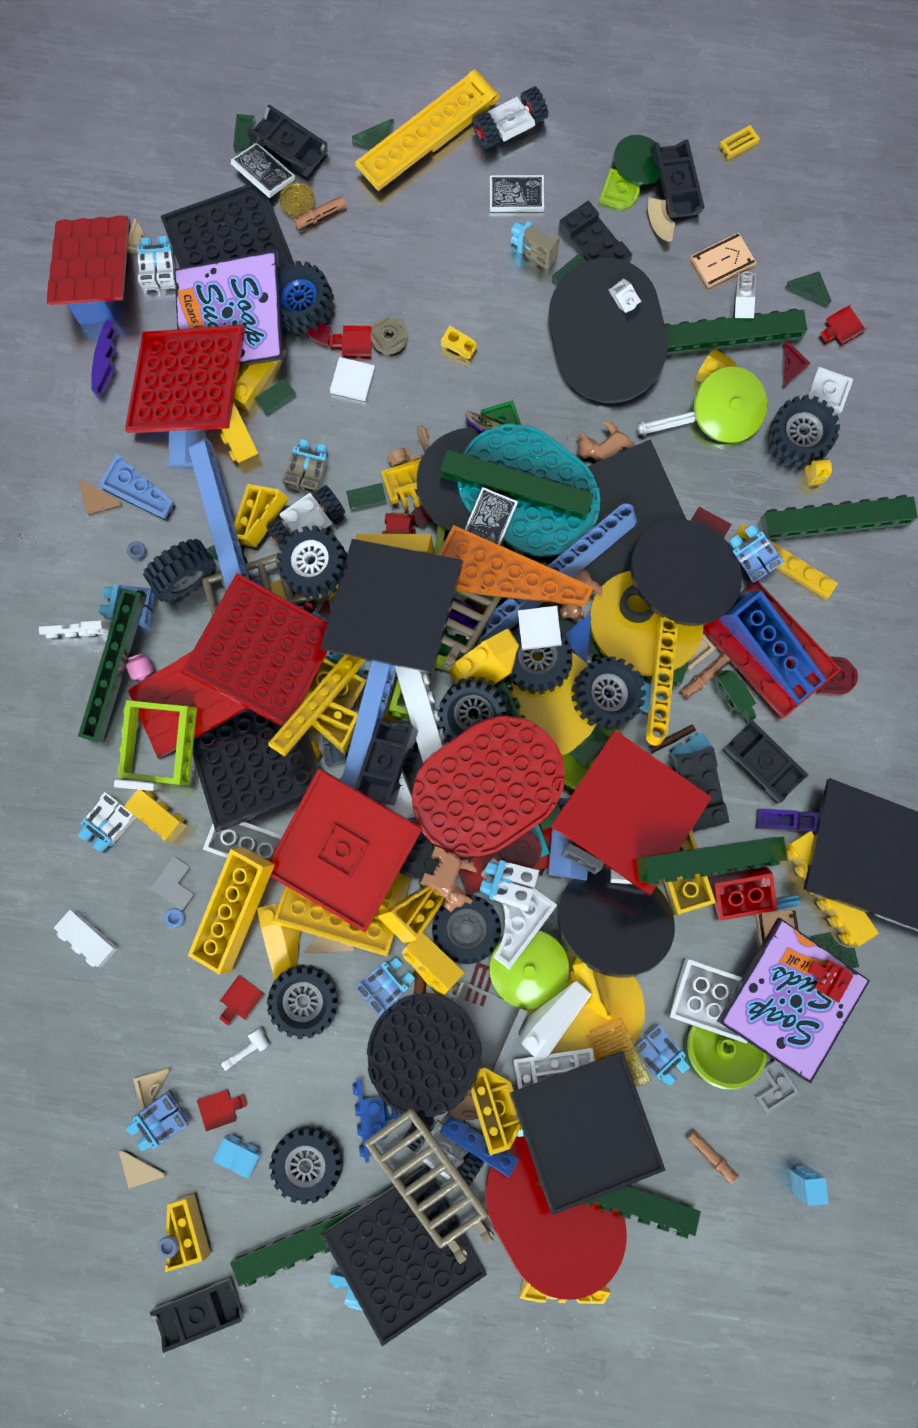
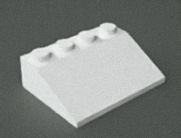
(703, 996)

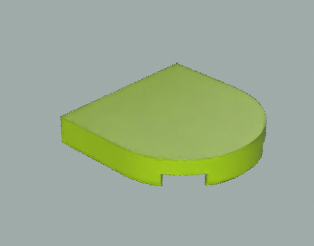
(618, 192)

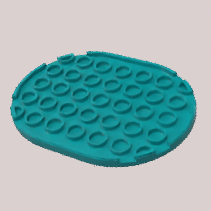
(528, 449)

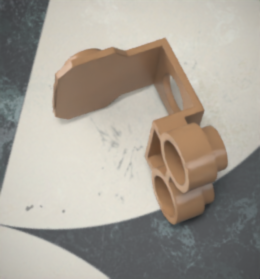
(399, 455)

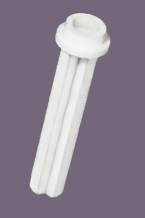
(664, 423)

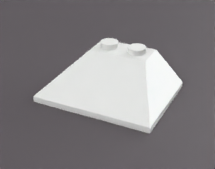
(534, 1069)

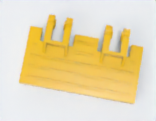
(403, 482)

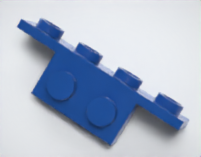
(371, 1117)
(476, 1144)

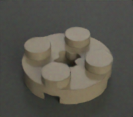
(390, 325)

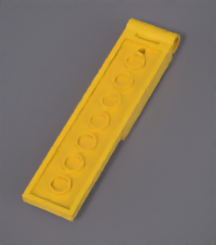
(428, 129)

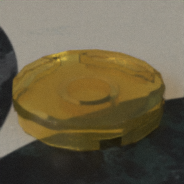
(297, 199)

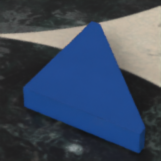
(579, 638)

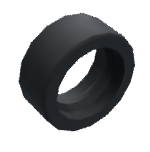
(628, 613)

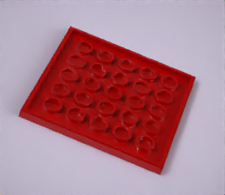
(185, 379)
(259, 650)

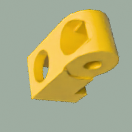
(458, 342)
(818, 471)

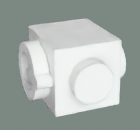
(624, 295)

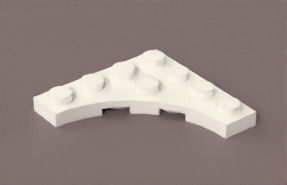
(87, 628)
(521, 925)

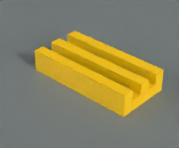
(727, 149)

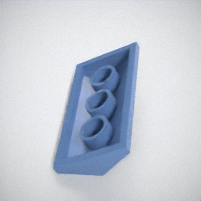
(178, 446)
(558, 864)

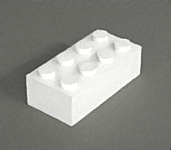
(242, 835)

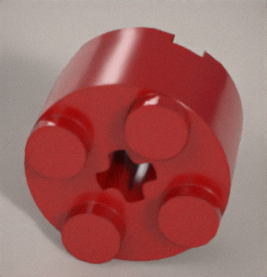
(399, 523)

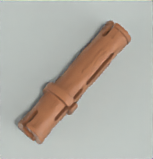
(319, 212)
(699, 681)
(719, 1164)

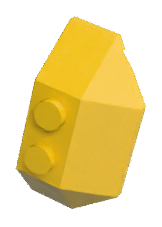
(490, 659)
(592, 982)
(495, 1110)

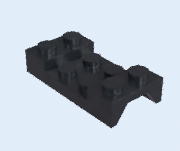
(289, 140)
(678, 179)
(591, 235)
(385, 761)
(766, 761)
(701, 770)
(197, 1315)

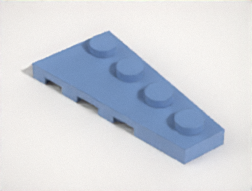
(132, 486)

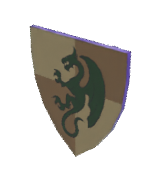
(480, 421)

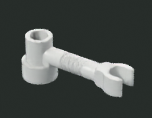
(258, 1041)

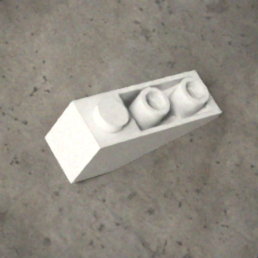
(745, 295)

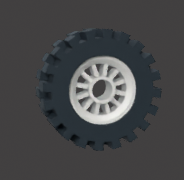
(330, 553)

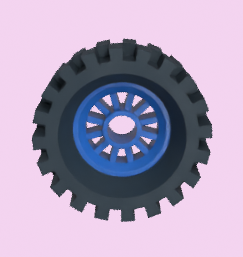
(306, 283)

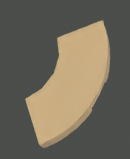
(659, 219)

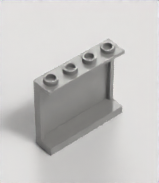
(495, 1021)

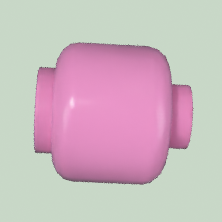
(139, 667)

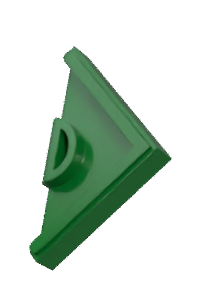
(502, 413)

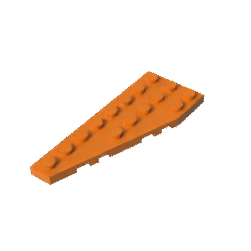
(504, 573)

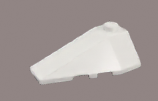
(550, 1021)

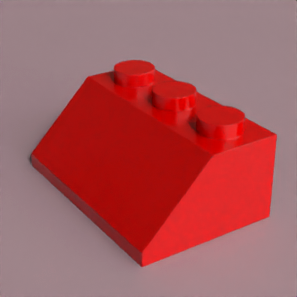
(744, 893)

